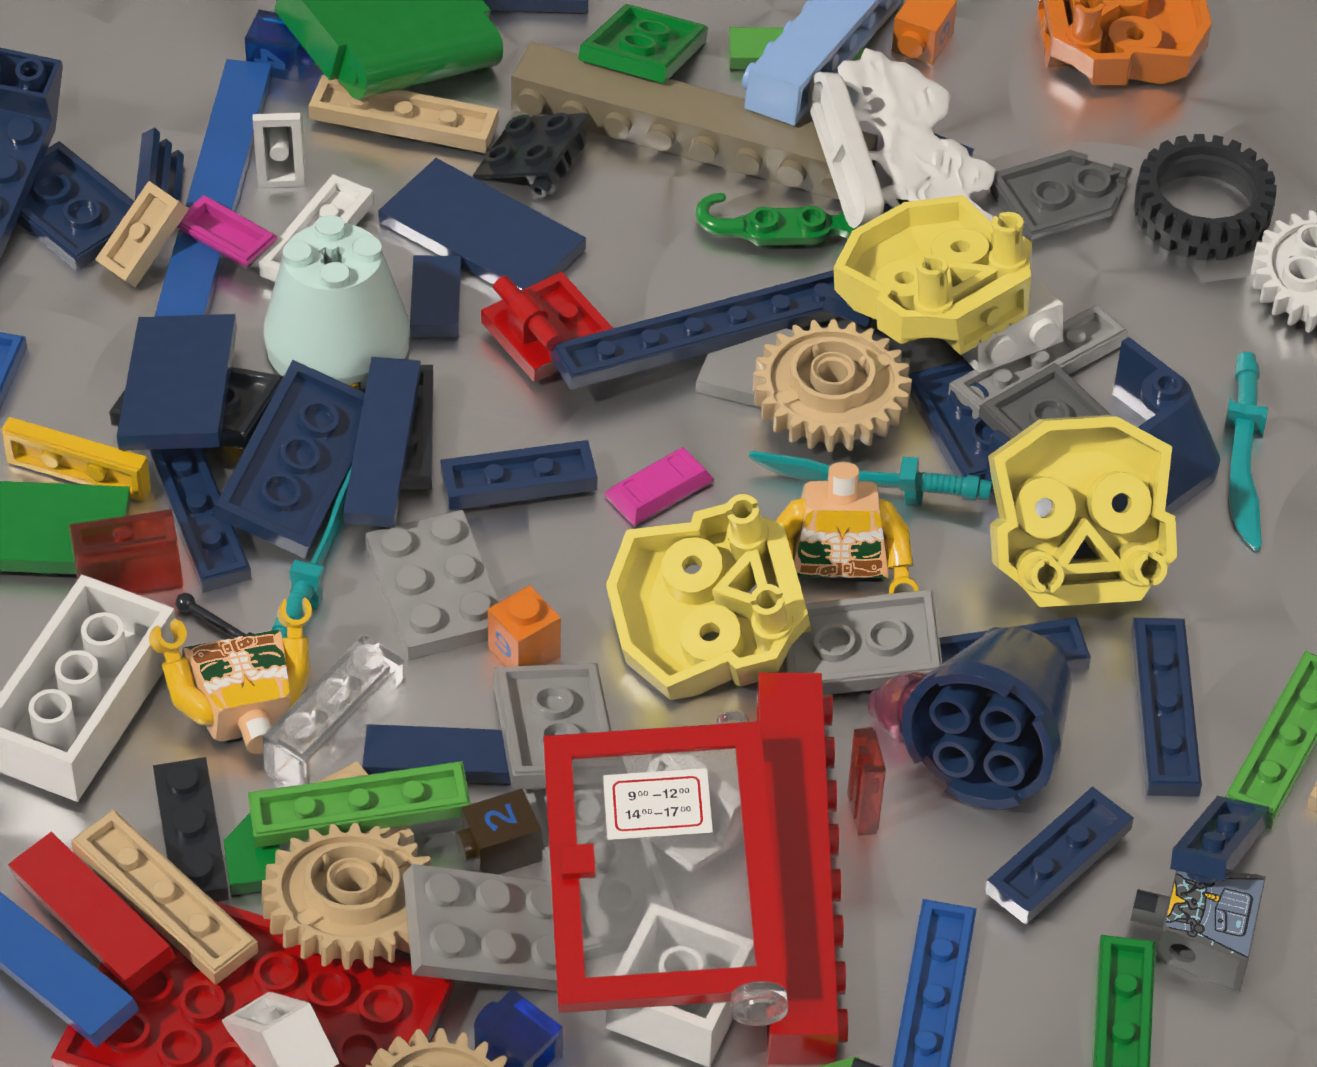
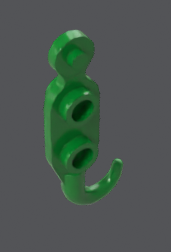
(773, 225)

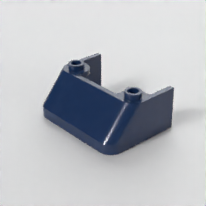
(1171, 416)

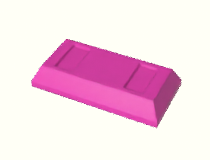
(226, 232)
(658, 486)

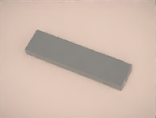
(1085, 340)

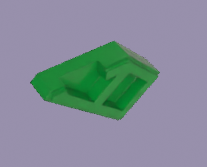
(244, 862)

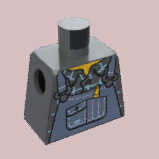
(1205, 924)

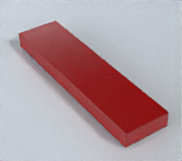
(92, 911)

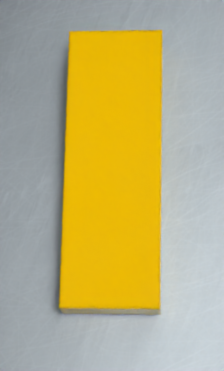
(74, 458)

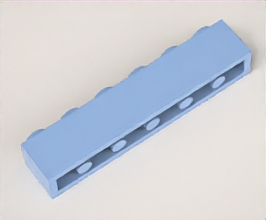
(812, 43)

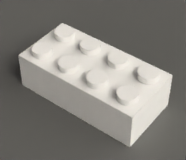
(80, 686)

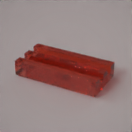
(866, 780)

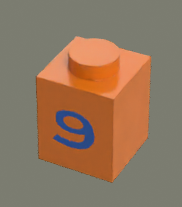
(923, 28)
(524, 630)

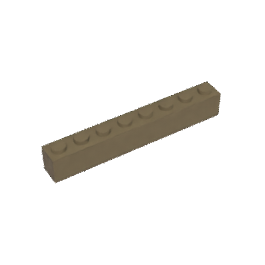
(674, 119)

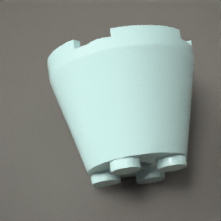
(335, 303)

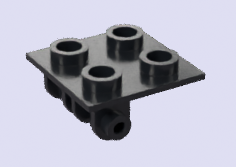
(536, 149)

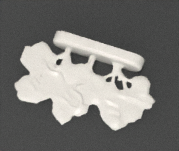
(911, 155)

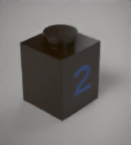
(500, 834)

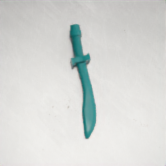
(1245, 419)
(908, 479)
(307, 576)

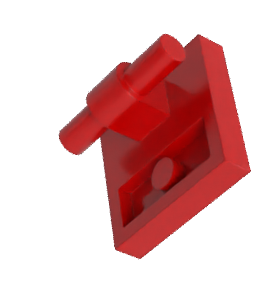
(539, 318)

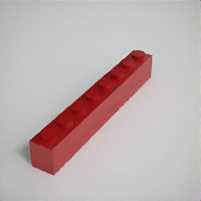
(803, 841)

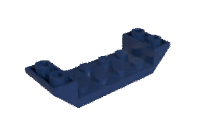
(27, 125)

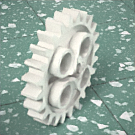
(1288, 269)

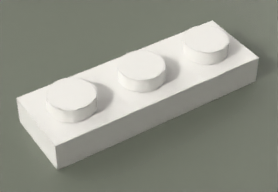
(335, 198)

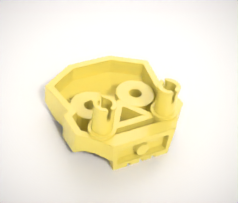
(938, 272)
(1080, 470)
(667, 611)

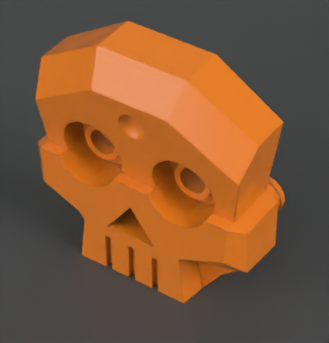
(1125, 38)

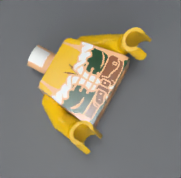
(847, 530)
(238, 682)

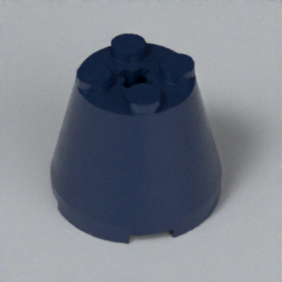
(992, 717)

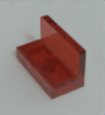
(129, 552)

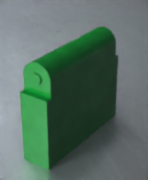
(393, 42)

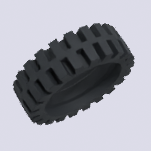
(1196, 232)

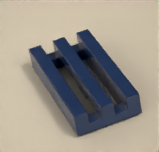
(159, 164)

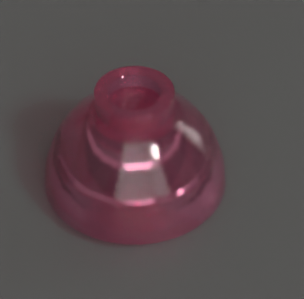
(888, 702)

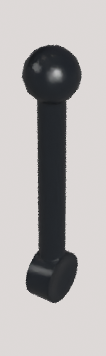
(186, 603)

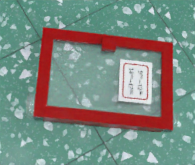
(665, 870)

